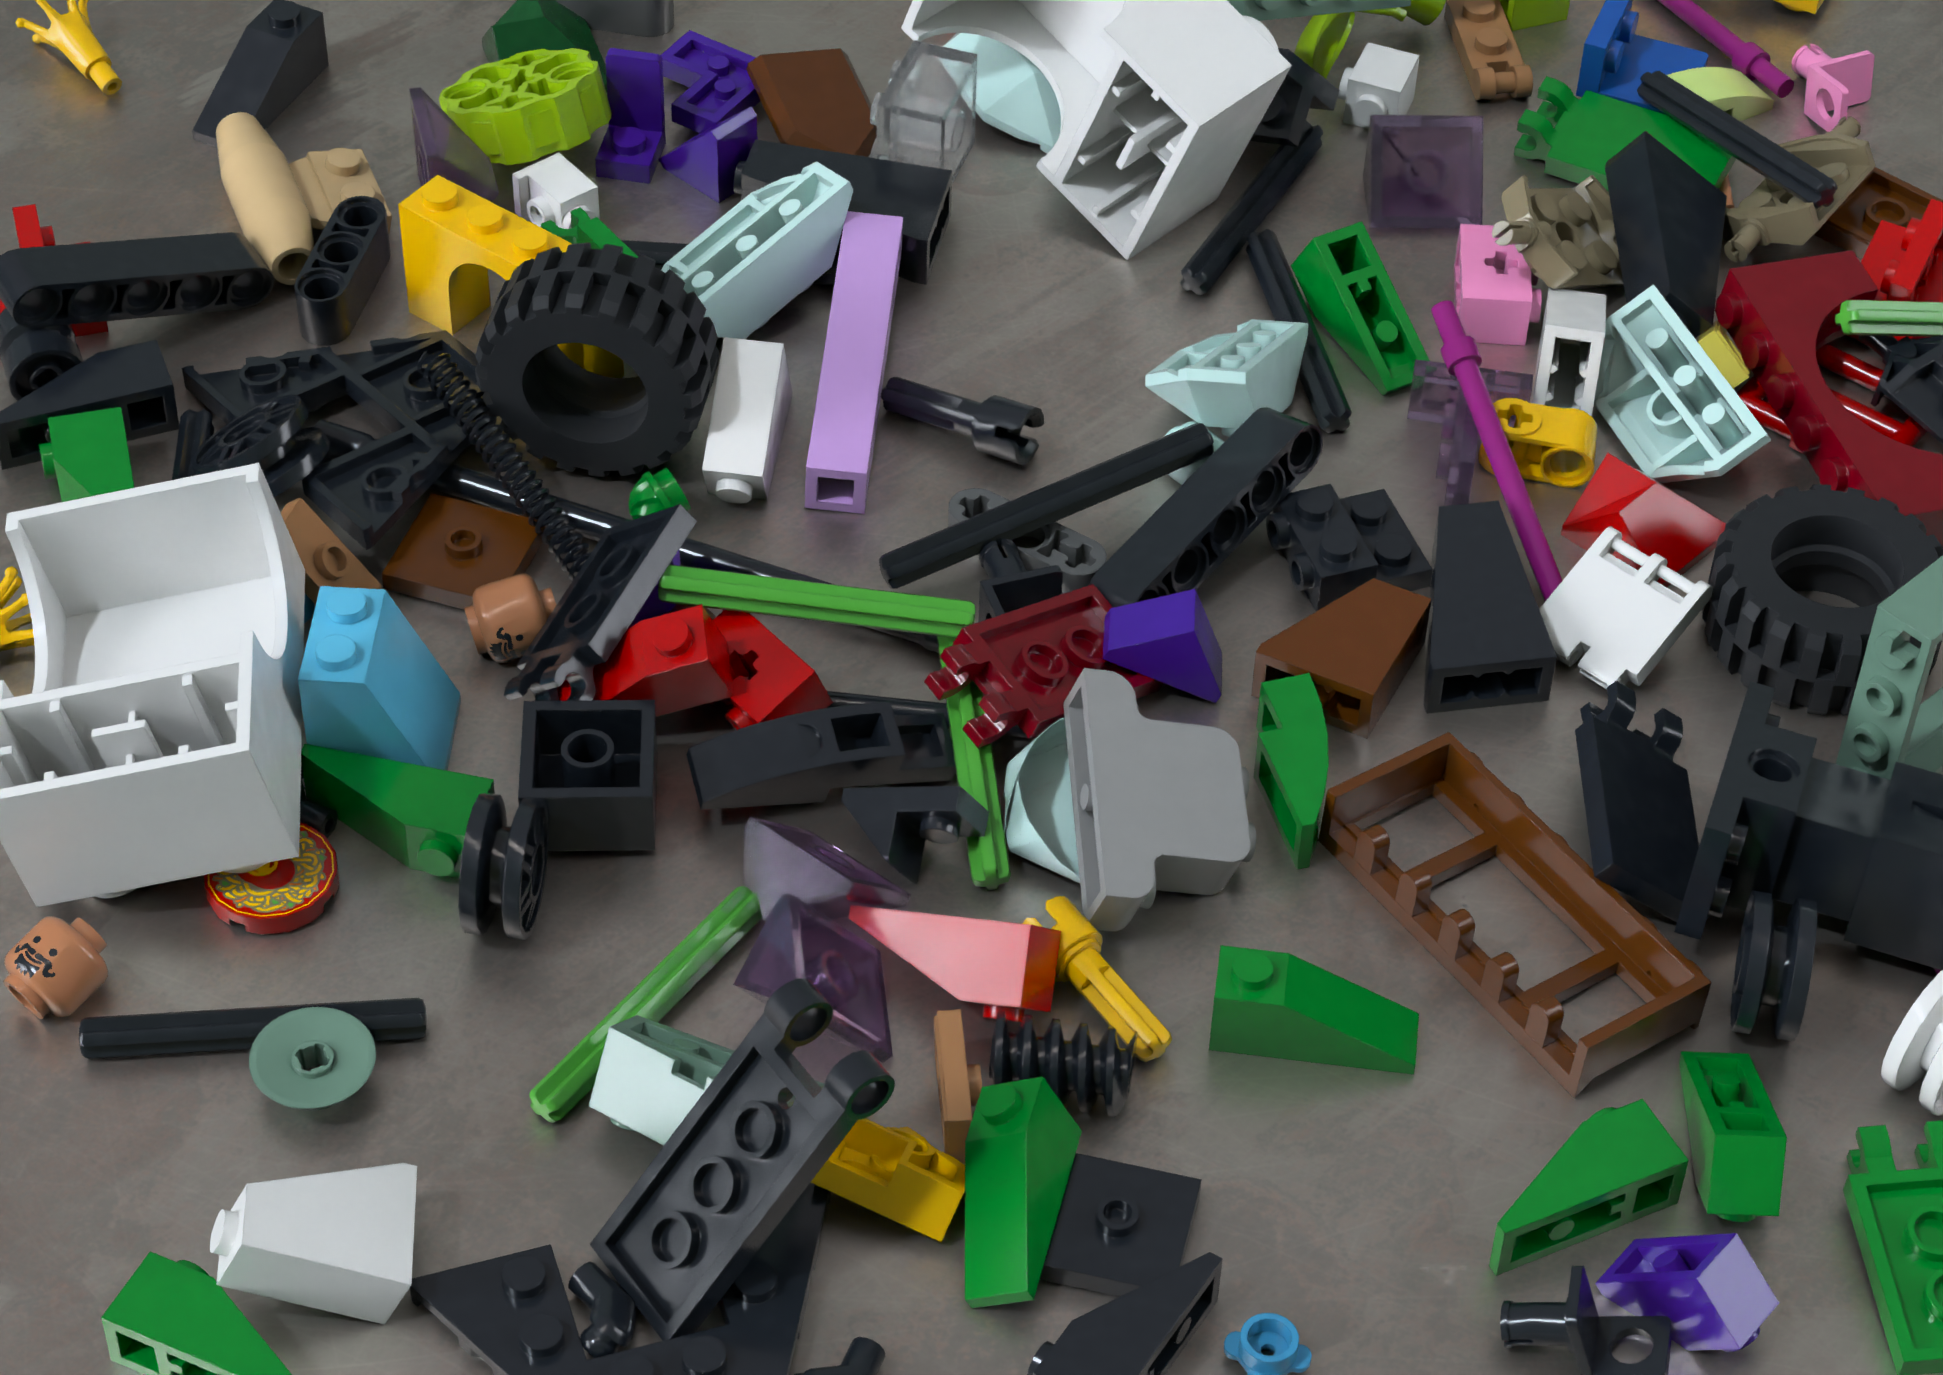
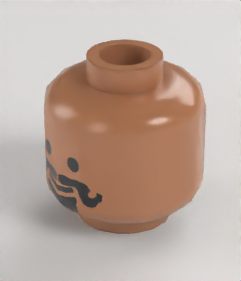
(508, 616)
(56, 966)

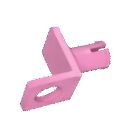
(1833, 82)

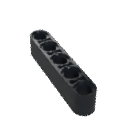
(132, 279)
(1213, 509)

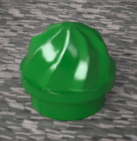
(655, 494)

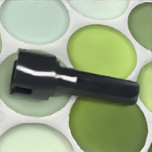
(991, 424)

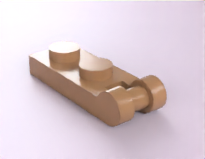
(1487, 49)

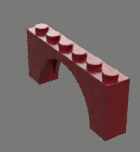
(1778, 322)

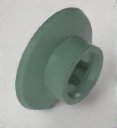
(303, 1041)

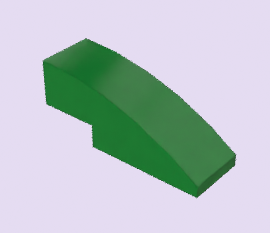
(1293, 761)

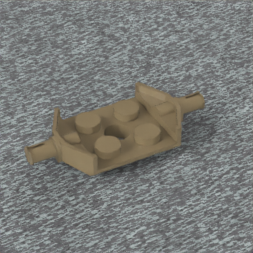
(1562, 233)

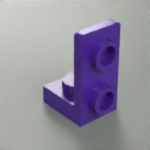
(637, 117)

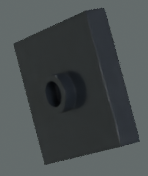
(1119, 1226)

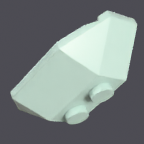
(1012, 91)
(765, 249)
(1233, 373)
(1670, 397)

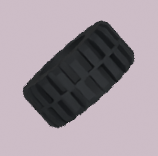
(612, 305)
(1809, 544)

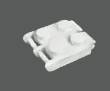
(1619, 612)

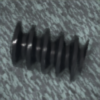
(1063, 1063)

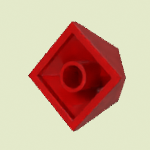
(1645, 514)

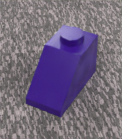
(1698, 1282)

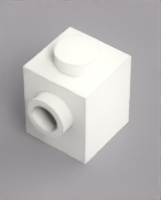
(1378, 84)

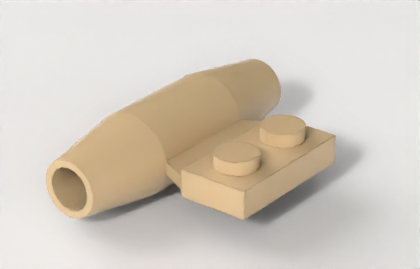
(282, 200)

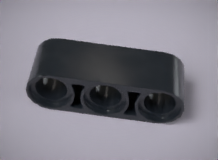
(342, 270)

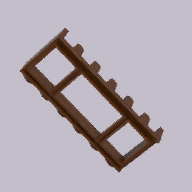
(1552, 871)

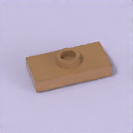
(323, 553)
(956, 1080)

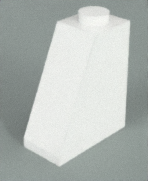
(1570, 349)
(747, 420)
(323, 1240)

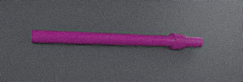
(1745, 57)
(1463, 361)

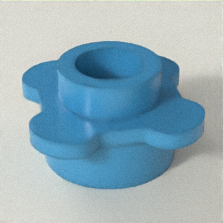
(1272, 1334)

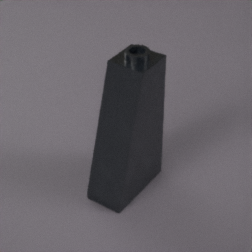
(879, 187)
(1667, 229)
(1483, 618)

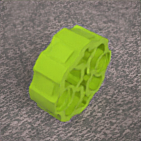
(529, 104)

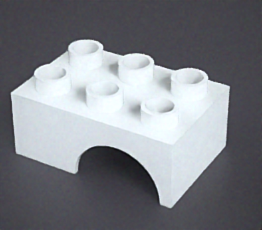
(1146, 94)
(158, 690)

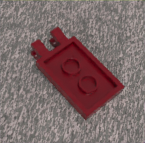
(1030, 663)

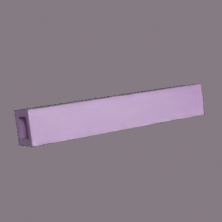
(854, 363)

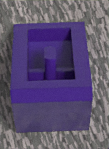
(712, 156)
(1167, 642)

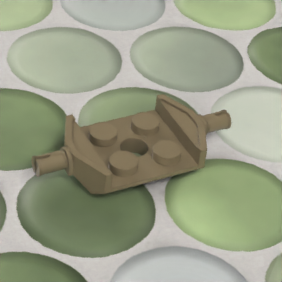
(1780, 217)

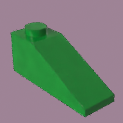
(1360, 306)
(88, 454)
(398, 806)
(1303, 1013)
(1732, 1135)
(1601, 1178)
(1014, 1188)
(183, 1324)

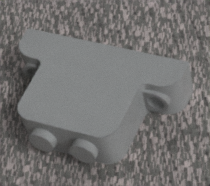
(1149, 802)

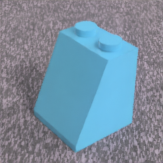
(374, 682)

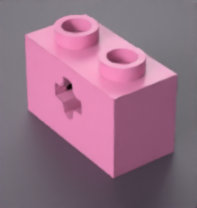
(1493, 288)

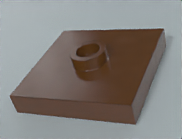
(458, 549)

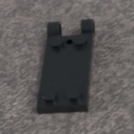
(736, 1164)

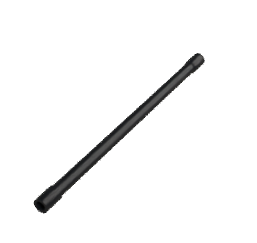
(589, 521)

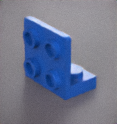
(1618, 57)

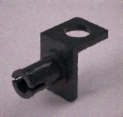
(1009, 582)
(1584, 1332)

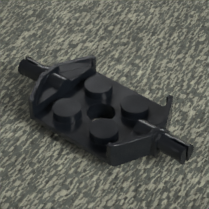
(1912, 377)

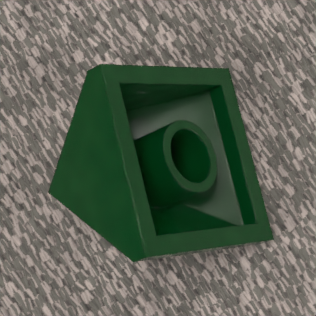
(540, 25)

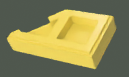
(1724, 354)

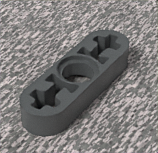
(1061, 546)

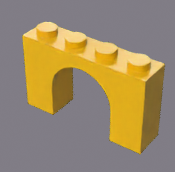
(447, 253)

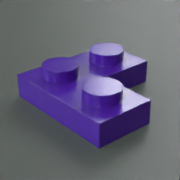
(714, 80)

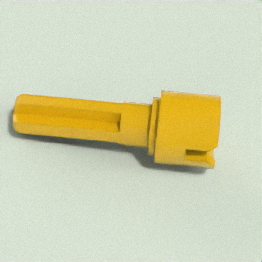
(1099, 983)

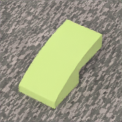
(1726, 90)

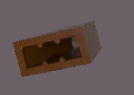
(1353, 652)

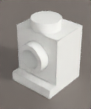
(552, 191)

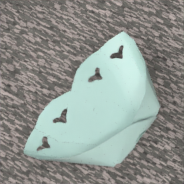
(1040, 804)

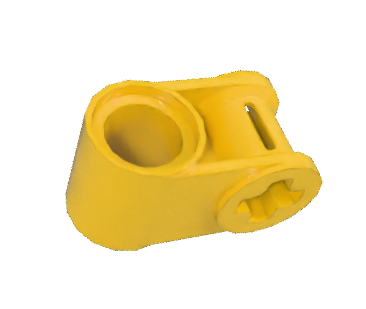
(1547, 442)

